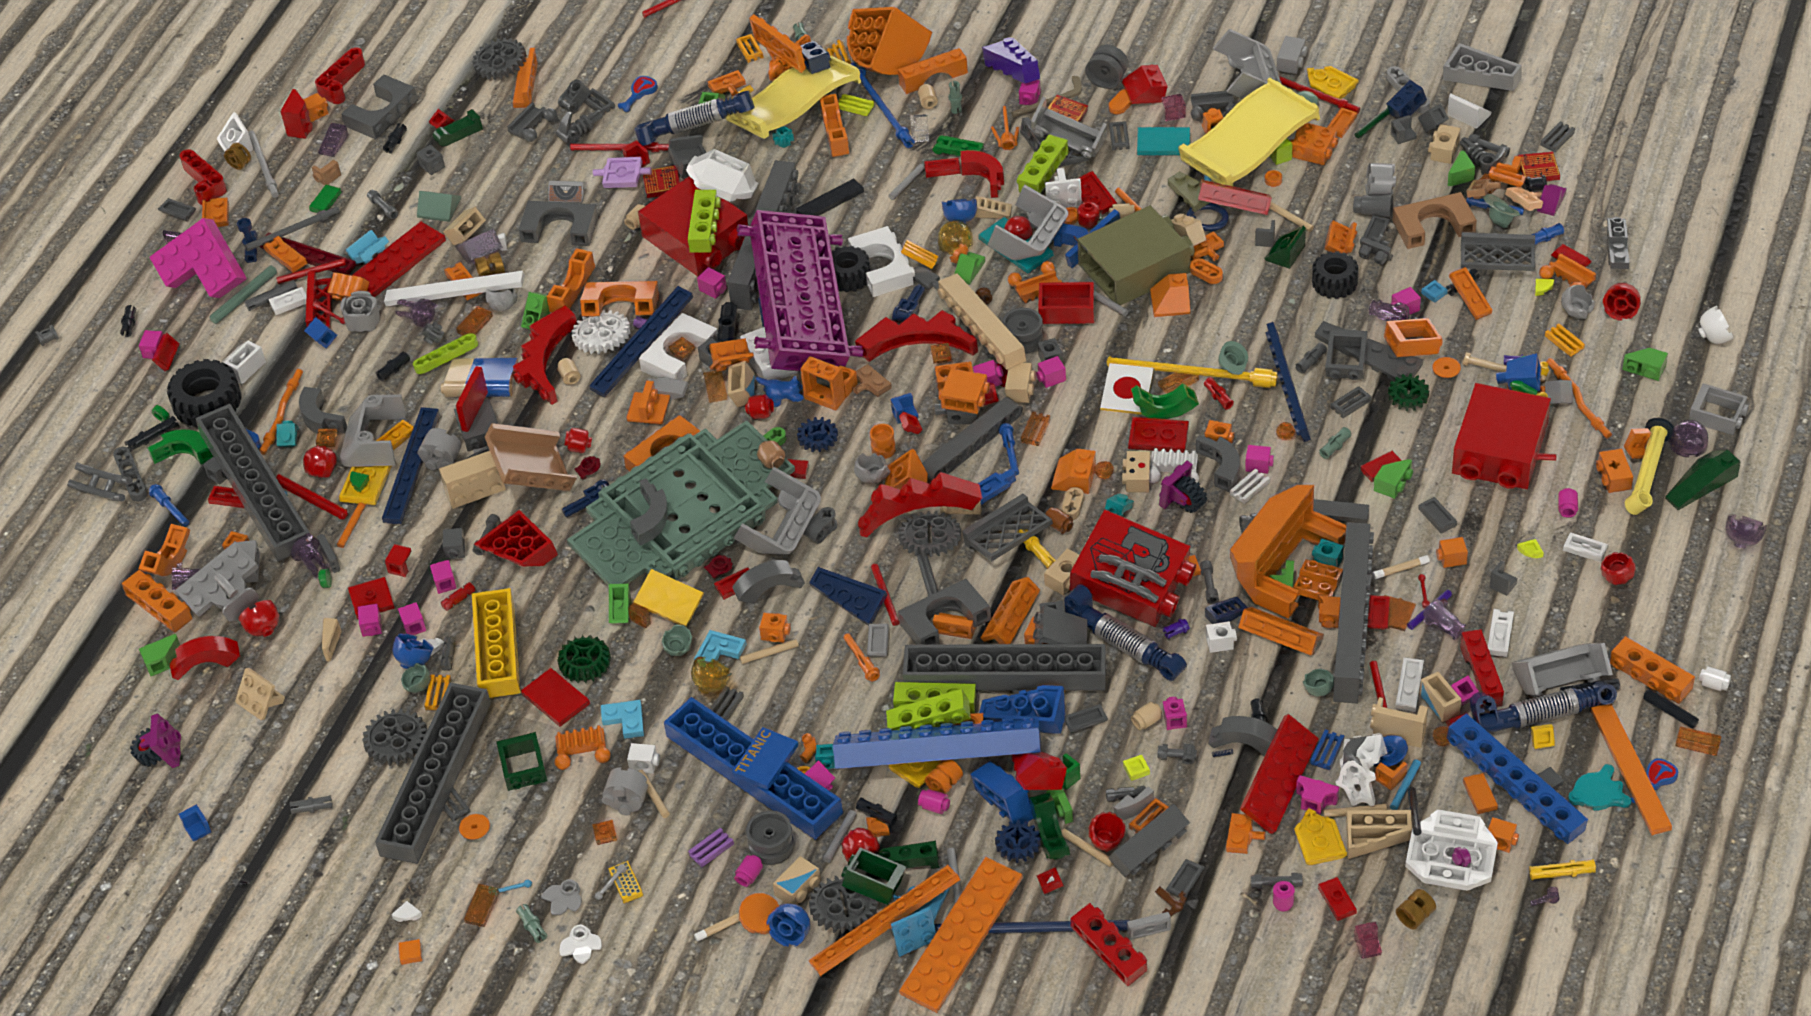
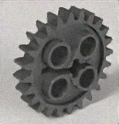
(499, 58)
(914, 534)
(394, 737)
(829, 909)

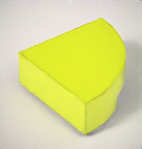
(1543, 286)
(1530, 549)

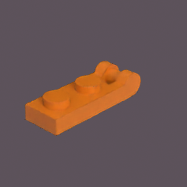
(285, 254)
(459, 272)

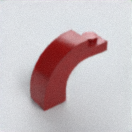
(983, 165)
(202, 650)

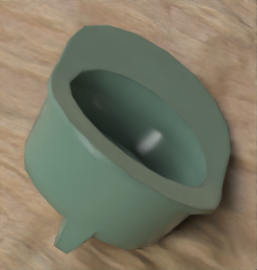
(1500, 211)
(1233, 357)

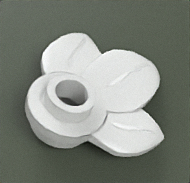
(580, 946)

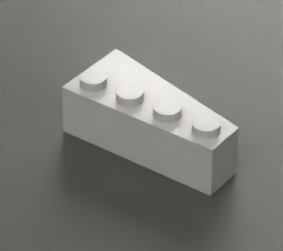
(1481, 69)

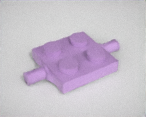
(622, 172)

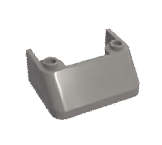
(1251, 58)
(1079, 136)
(1044, 215)
(358, 444)
(801, 504)
(1562, 667)

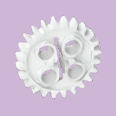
(601, 332)

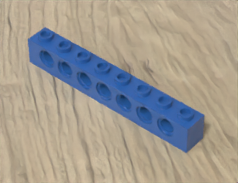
(1506, 767)

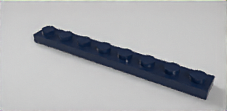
(641, 341)
(1288, 387)
(409, 468)

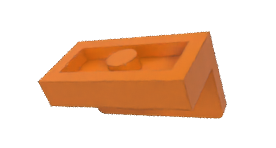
(954, 625)

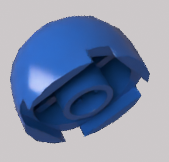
(959, 209)
(410, 651)
(789, 924)

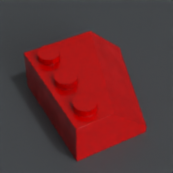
(519, 542)

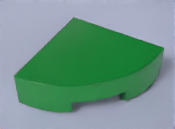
(359, 480)

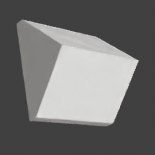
(1466, 111)
(234, 132)

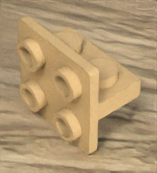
(257, 694)

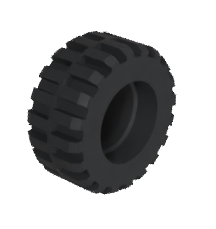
(201, 377)

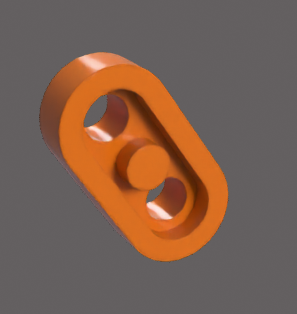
(1206, 271)

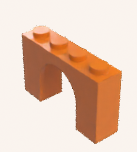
(598, 294)
(661, 438)

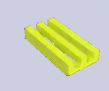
(855, 104)

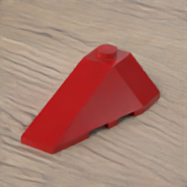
(1039, 771)

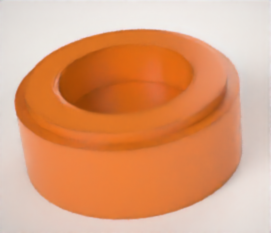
(1273, 178)

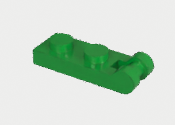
(955, 145)

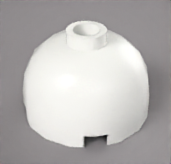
(1714, 326)

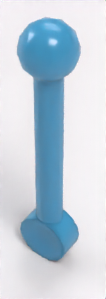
(527, 883)

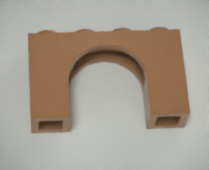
(1449, 207)

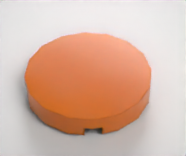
(755, 912)

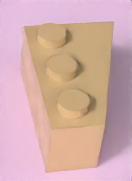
(1376, 830)

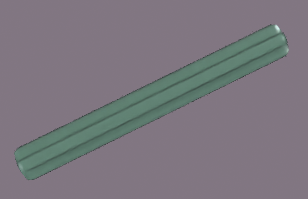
(243, 294)

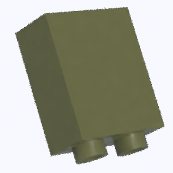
(1134, 254)

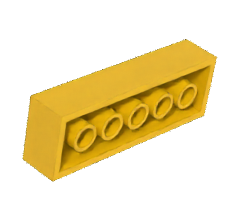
(496, 642)

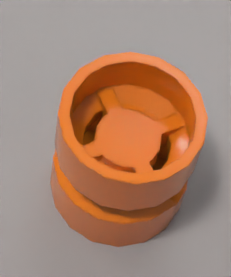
(882, 440)
(944, 776)

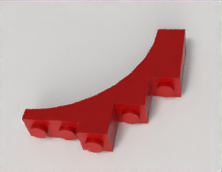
(915, 330)
(544, 337)
(914, 495)

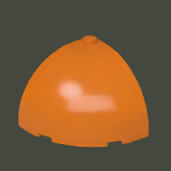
(885, 39)

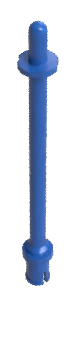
(902, 133)

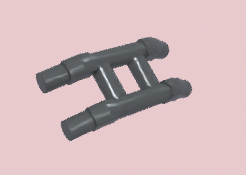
(96, 474)
(1132, 586)

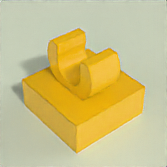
(1542, 736)

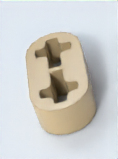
(1075, 504)

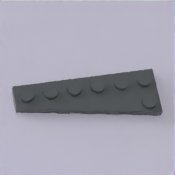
(1379, 355)

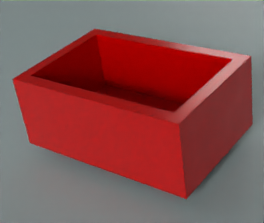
(1066, 302)

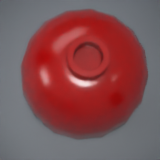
(1622, 301)
(261, 619)

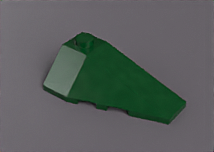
(1704, 477)

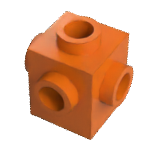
(774, 627)

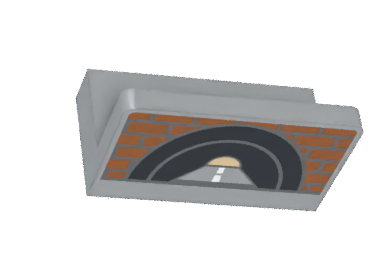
(566, 191)

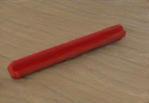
(312, 497)

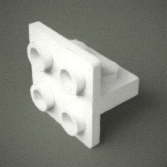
(1064, 191)

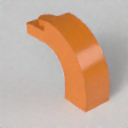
(170, 553)

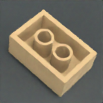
(471, 479)

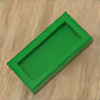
(325, 198)

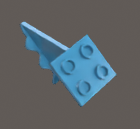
(918, 927)

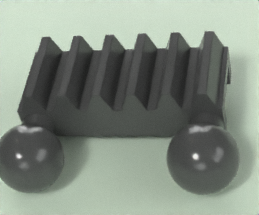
(1206, 101)
(524, 123)

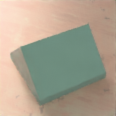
(437, 205)

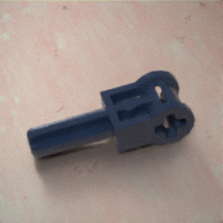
(908, 306)
(590, 495)

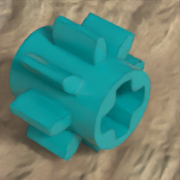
(783, 136)

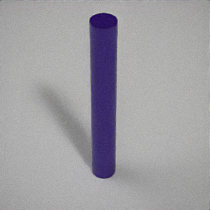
(1419, 618)

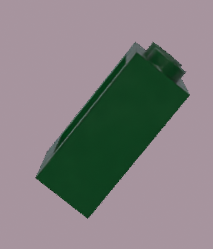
(519, 746)
(878, 866)

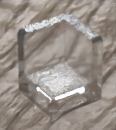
(919, 127)

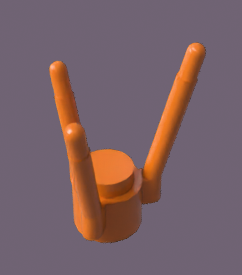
(1007, 140)

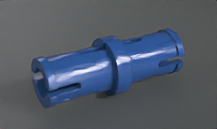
(1546, 234)

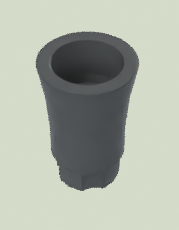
(1374, 205)

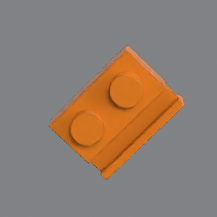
(216, 210)

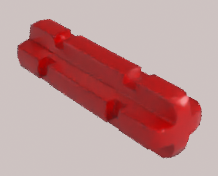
(457, 596)

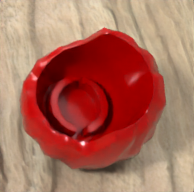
(319, 461)
(1618, 568)
(1106, 831)
(858, 839)

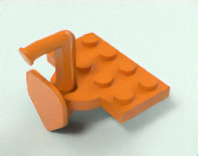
(779, 46)

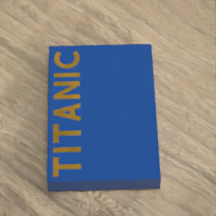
(765, 758)

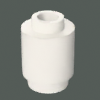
(1715, 678)

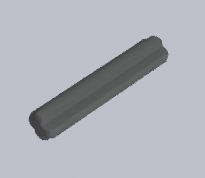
(927, 574)

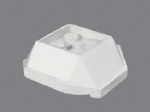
(723, 173)
(1431, 852)

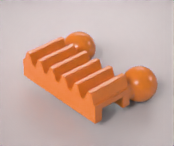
(1568, 270)
(1030, 288)
(581, 742)

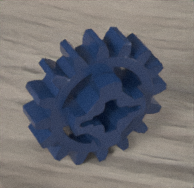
(817, 434)
(1027, 844)

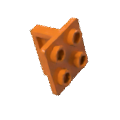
(729, 353)
(648, 406)

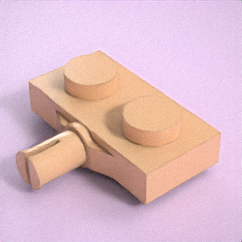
(1527, 199)

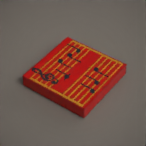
(1068, 108)
(1540, 164)
(660, 181)

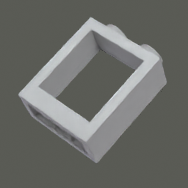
(1722, 398)

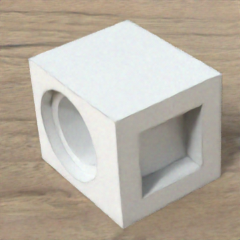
(1220, 637)
(643, 757)

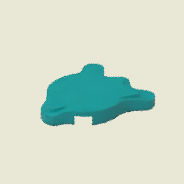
(1599, 790)

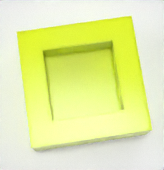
(1136, 767)

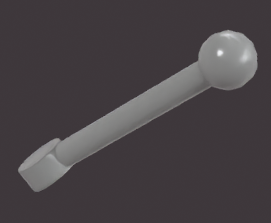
(621, 869)

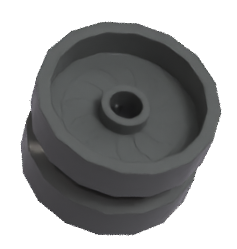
(1106, 66)
(1025, 326)
(770, 837)

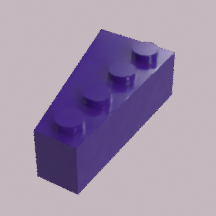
(1012, 60)

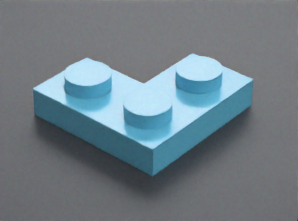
(721, 644)
(628, 714)

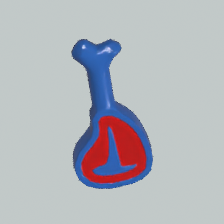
(640, 87)
(1661, 773)

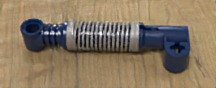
(693, 117)
(1145, 650)
(1525, 714)

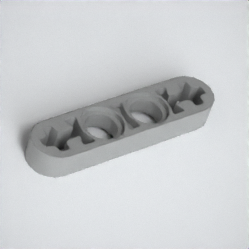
(1397, 76)

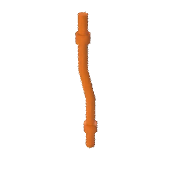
(292, 385)
(1596, 422)

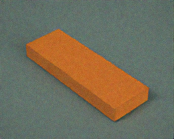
(1470, 293)

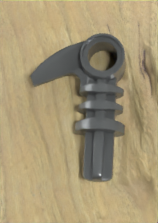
(570, 132)
(1480, 156)

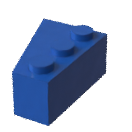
(1003, 791)

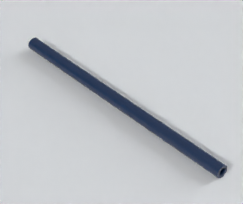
(1045, 926)

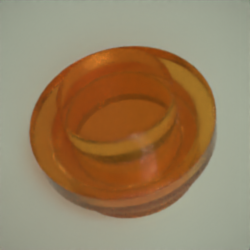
(1285, 431)
(1104, 469)
(1440, 735)

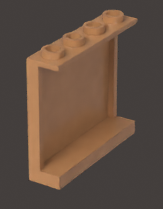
(528, 457)

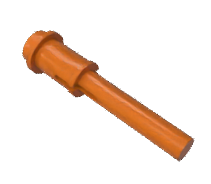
(871, 672)

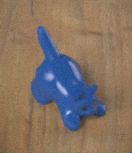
(780, 390)

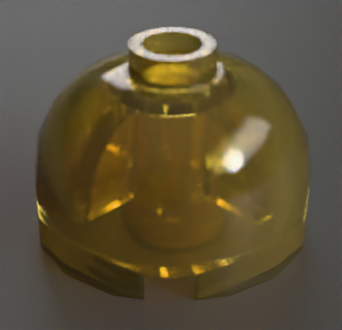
(953, 234)
(709, 675)

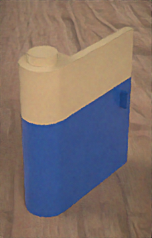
(497, 374)

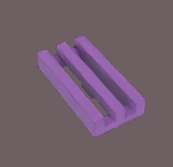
(708, 846)

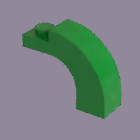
(1165, 406)
(180, 442)

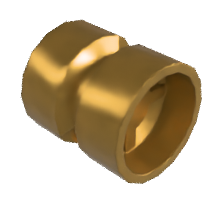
(483, 268)
(1416, 909)

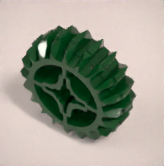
(584, 659)

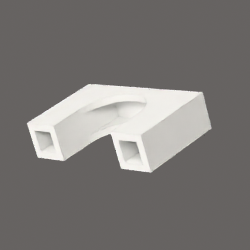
(893, 276)
(656, 360)

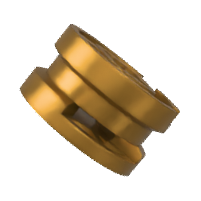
(236, 156)

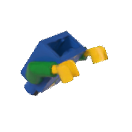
(1524, 374)

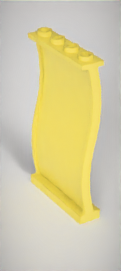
(792, 96)
(1249, 133)

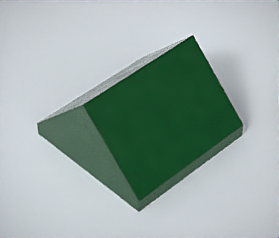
(1287, 248)

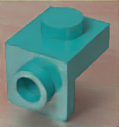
(287, 434)
(1119, 504)
(825, 755)

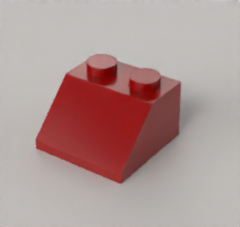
(1145, 85)
(296, 116)

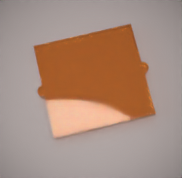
(1399, 613)

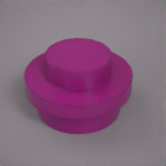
(1461, 857)

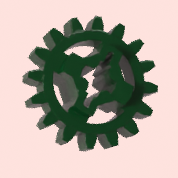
(1399, 392)

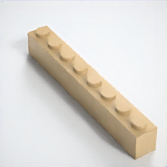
(981, 321)

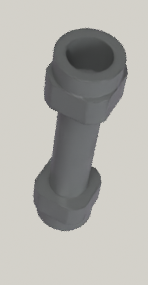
(1488, 145)
(390, 211)
(491, 523)
(1207, 571)
(1257, 880)

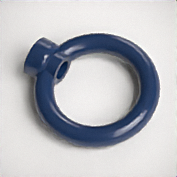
(1215, 207)

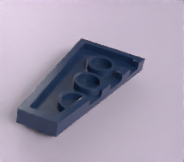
(851, 595)

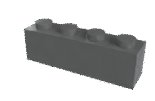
(1149, 840)

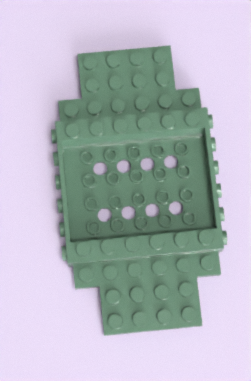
(720, 468)

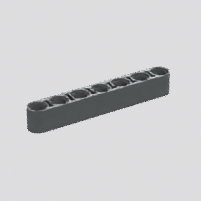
(972, 438)

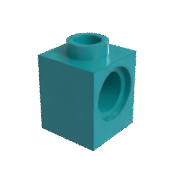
(1328, 553)

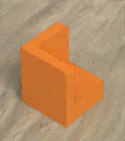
(1515, 167)
(1390, 775)

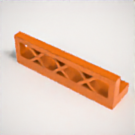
(525, 81)
(1011, 611)
(1280, 630)

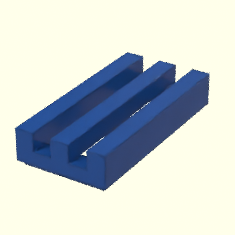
(1332, 737)

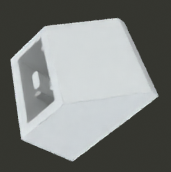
(245, 360)

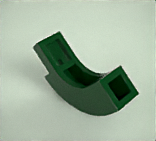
(1047, 824)

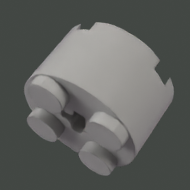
(1380, 179)
(360, 311)
(439, 449)
(625, 790)

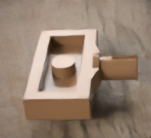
(1480, 188)
(871, 381)

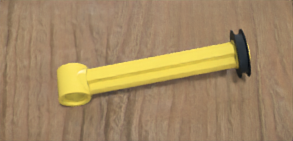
(1641, 499)

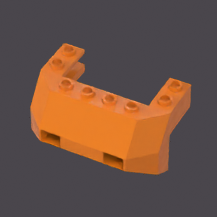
(1271, 541)

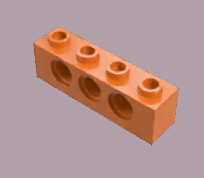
(157, 600)
(1652, 670)

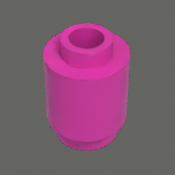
(1568, 502)
(934, 801)
(748, 870)
(1283, 895)

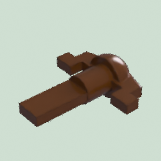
(1177, 906)

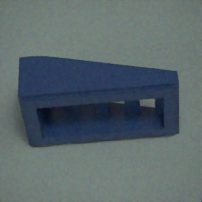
(1212, 611)

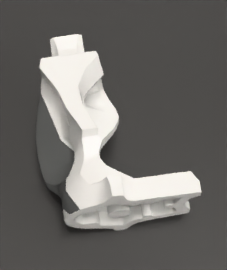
(1357, 759)

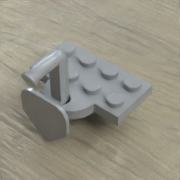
(222, 584)

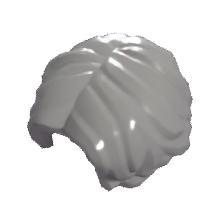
(501, 300)
(1577, 301)
(871, 468)

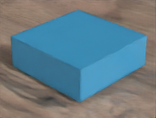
(1434, 291)

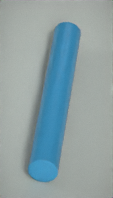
(1405, 784)

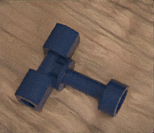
(244, 226)

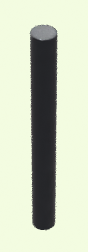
(1415, 818)

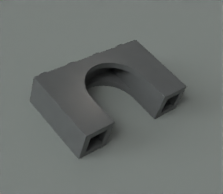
(375, 122)
(540, 213)
(957, 597)

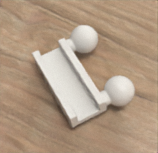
(1168, 461)

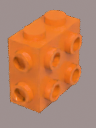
(1314, 143)
(964, 391)

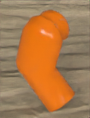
(810, 747)

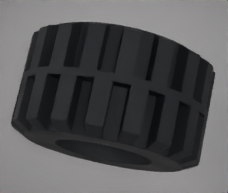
(850, 268)
(1335, 275)

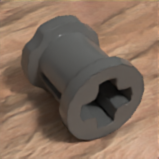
(47, 335)

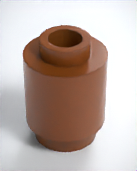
(1061, 521)

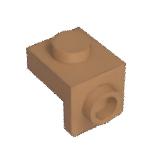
(327, 173)

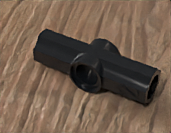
(727, 322)

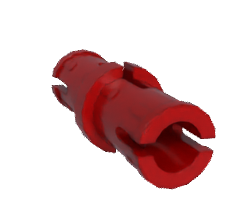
(1214, 389)

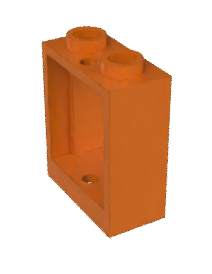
(1398, 330)
(813, 391)

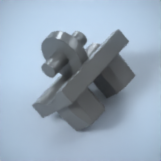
(1376, 246)

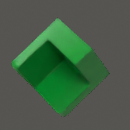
(1072, 773)

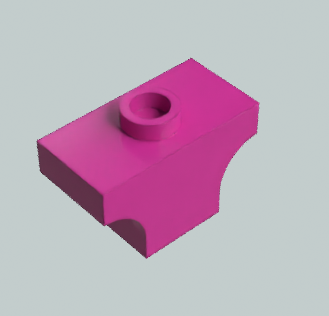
(1316, 794)

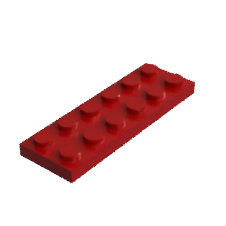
(400, 257)
(1279, 774)

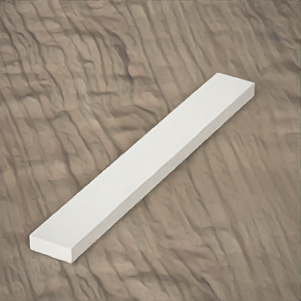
(456, 288)

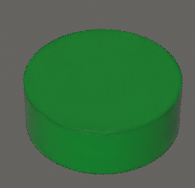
(160, 413)
(325, 578)

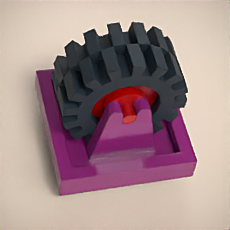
(1182, 489)
(157, 743)

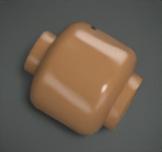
(771, 454)

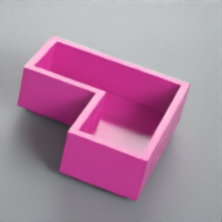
(199, 252)

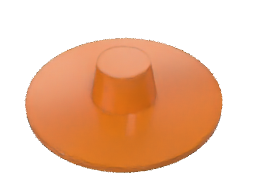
(1446, 367)
(474, 826)

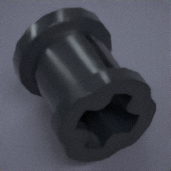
(1535, 183)

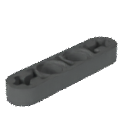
(132, 472)

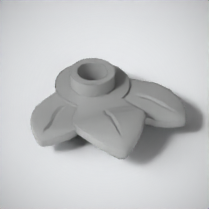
(561, 899)

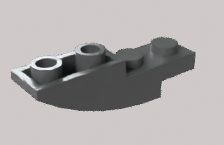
(1617, 243)

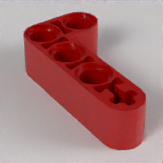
(331, 81)
(210, 181)

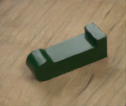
(459, 129)
(913, 854)

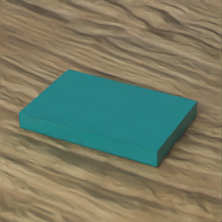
(1161, 140)

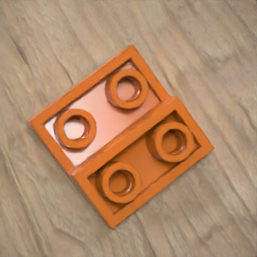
(1318, 579)

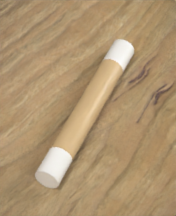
(1401, 567)
(717, 927)

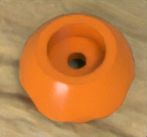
(961, 249)

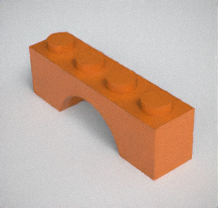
(915, 75)
(833, 125)
(579, 270)

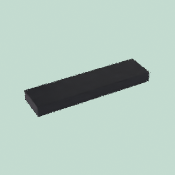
(831, 198)

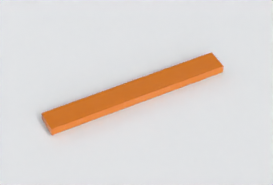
(1631, 769)
(882, 920)

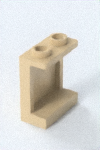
(1399, 723)

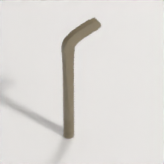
(1072, 93)

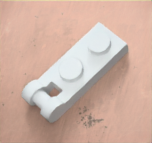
(1500, 632)

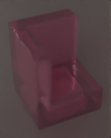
(1174, 107)
(1367, 940)

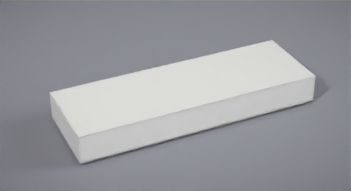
(1409, 684)

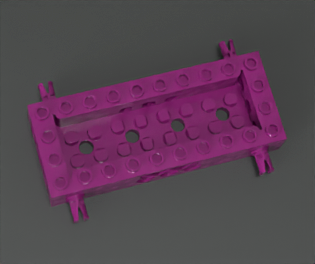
(779, 247)

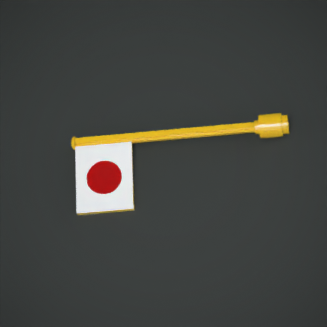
(1127, 373)

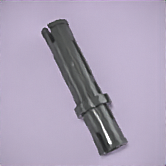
(263, 298)

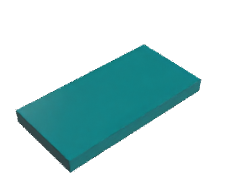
(1026, 264)

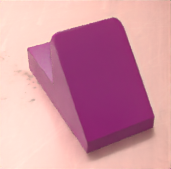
(1552, 198)

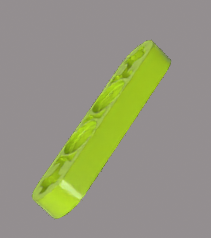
(445, 353)

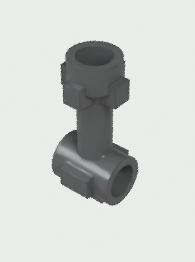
(1187, 754)

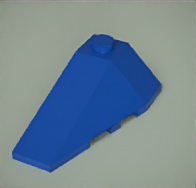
(1044, 703)

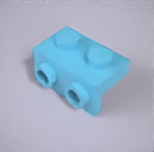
(366, 246)

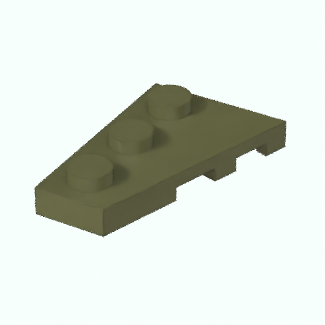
(1188, 189)

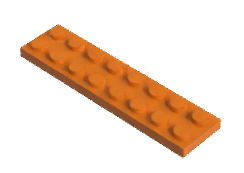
(961, 934)

